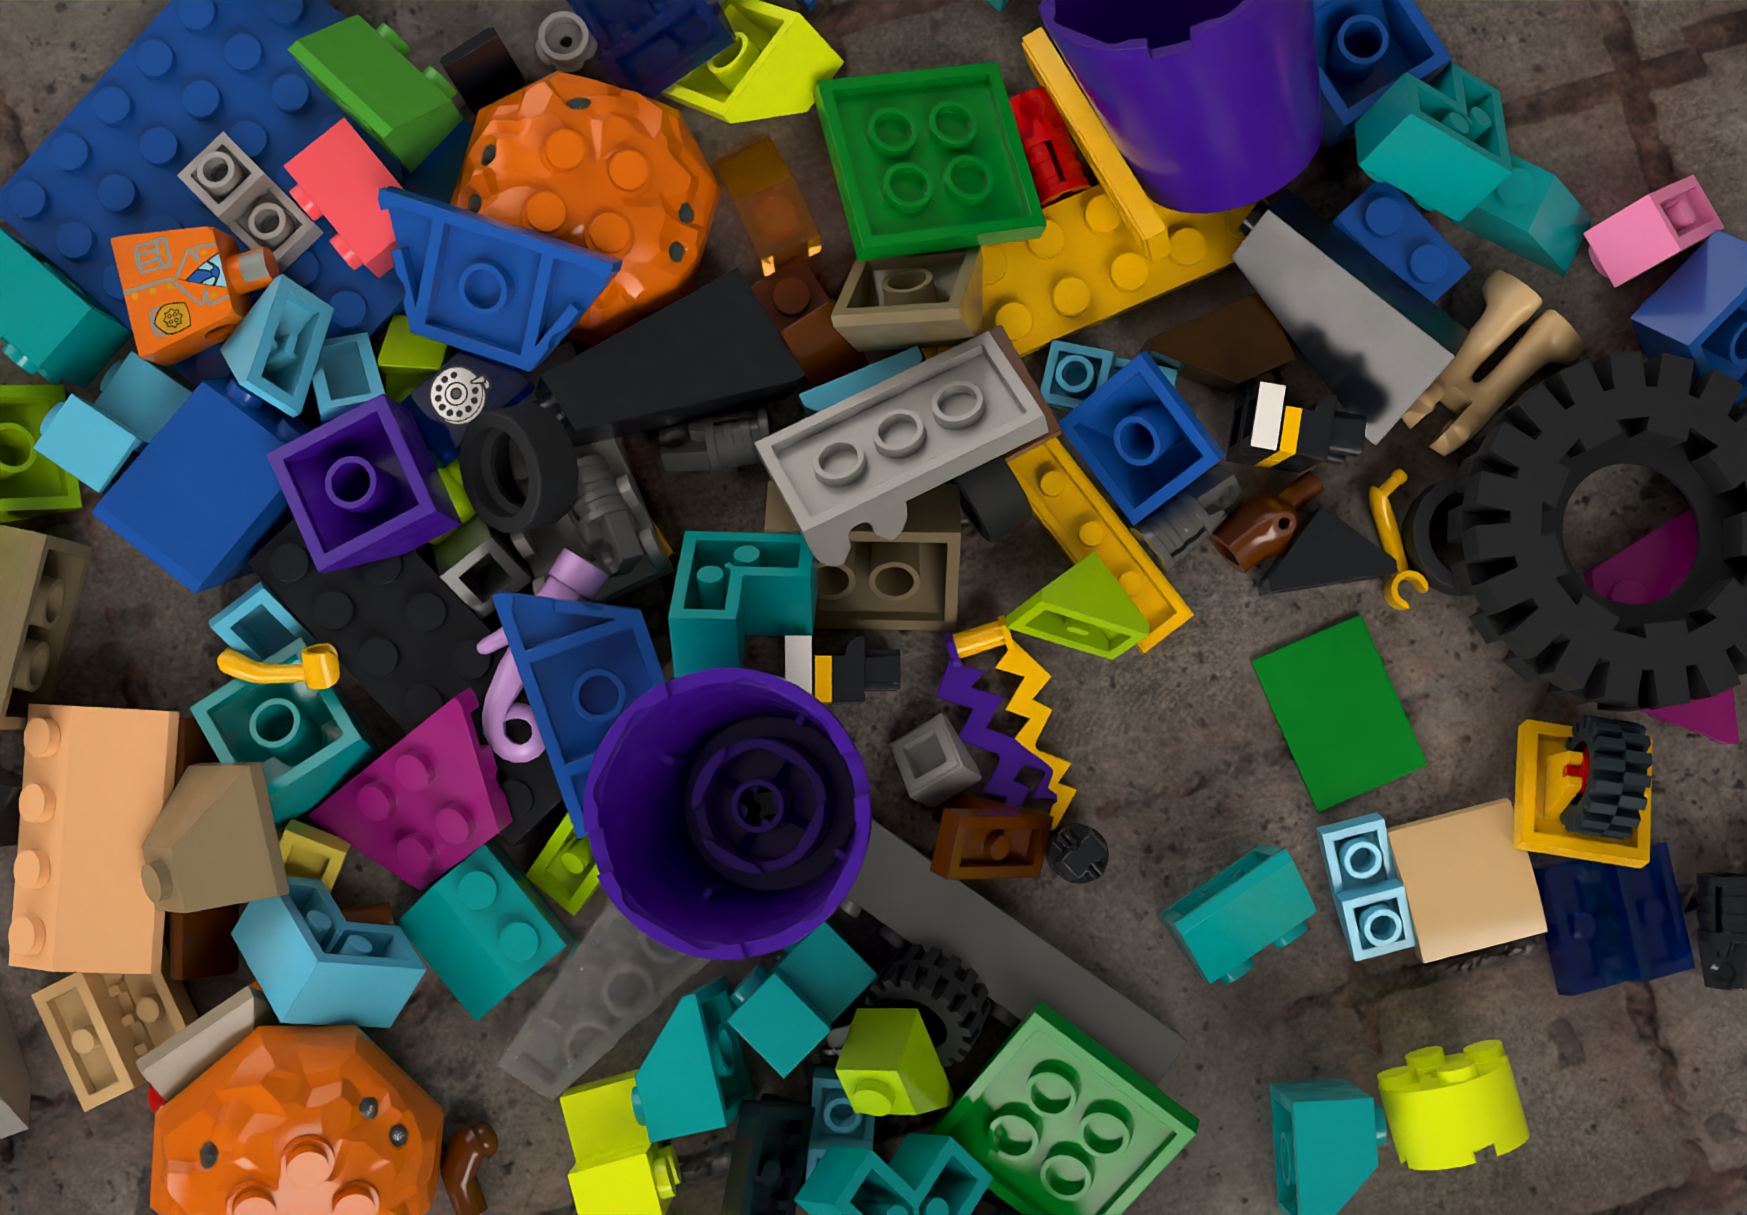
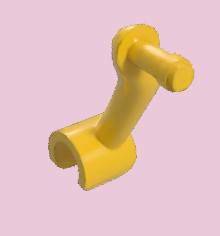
(1391, 540)
(317, 670)

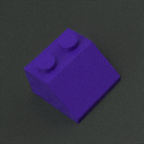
(364, 486)

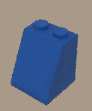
(204, 486)

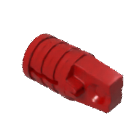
(1048, 147)

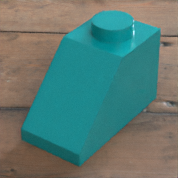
(1531, 217)

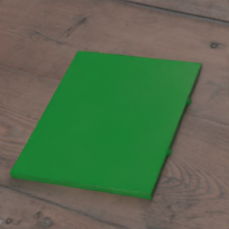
(1339, 713)

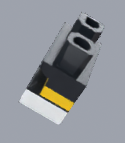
(1291, 437)
(844, 677)

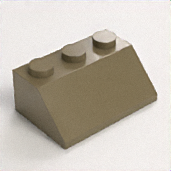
(886, 581)
(37, 612)

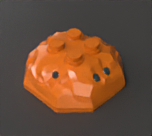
(602, 175)
(298, 1129)

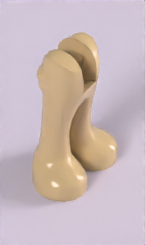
(1474, 403)

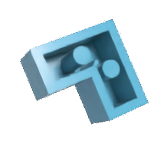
(106, 436)
(321, 965)

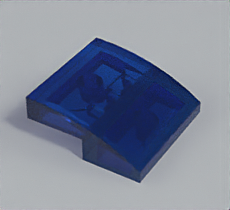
(655, 41)
(1613, 922)

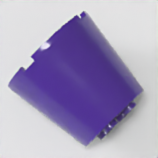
(1199, 93)
(680, 822)

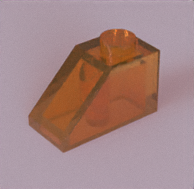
(768, 205)

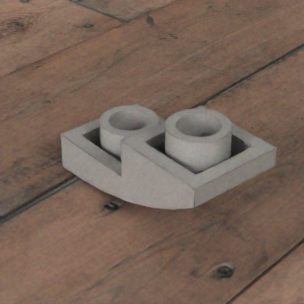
(249, 201)

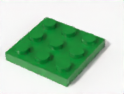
(928, 160)
(1065, 1122)

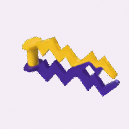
(1012, 751)

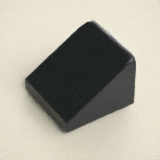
(482, 70)

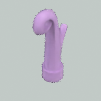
(571, 580)

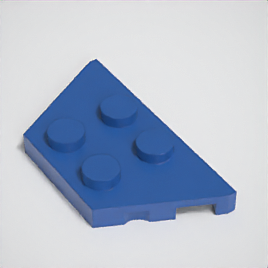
(490, 281)
(579, 675)

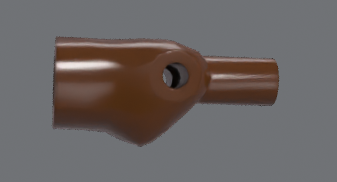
(1264, 524)

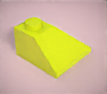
(766, 69)

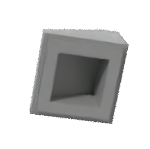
(934, 762)

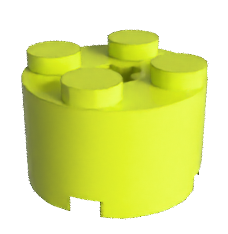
(1452, 1105)

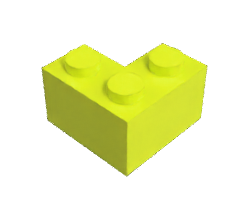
(615, 1162)

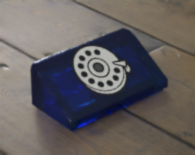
(457, 395)

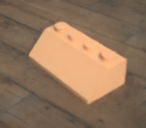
(85, 810)

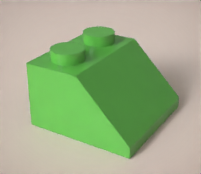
(379, 87)

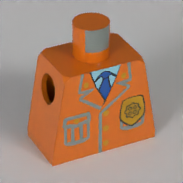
(187, 288)

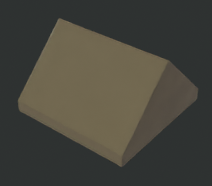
(912, 301)

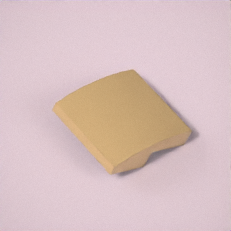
(1466, 880)
(110, 1022)

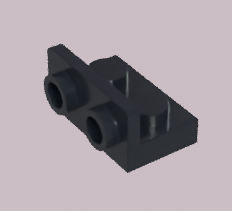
(768, 1156)

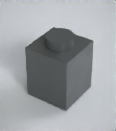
(480, 563)

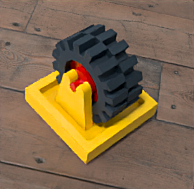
(1584, 790)

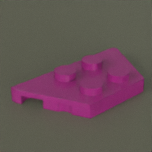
(1647, 572)
(423, 798)

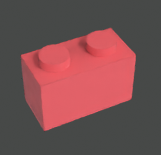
(342, 181)

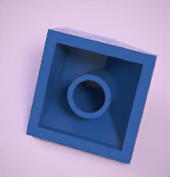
(1140, 438)

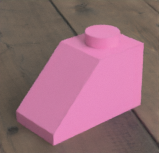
(1652, 231)

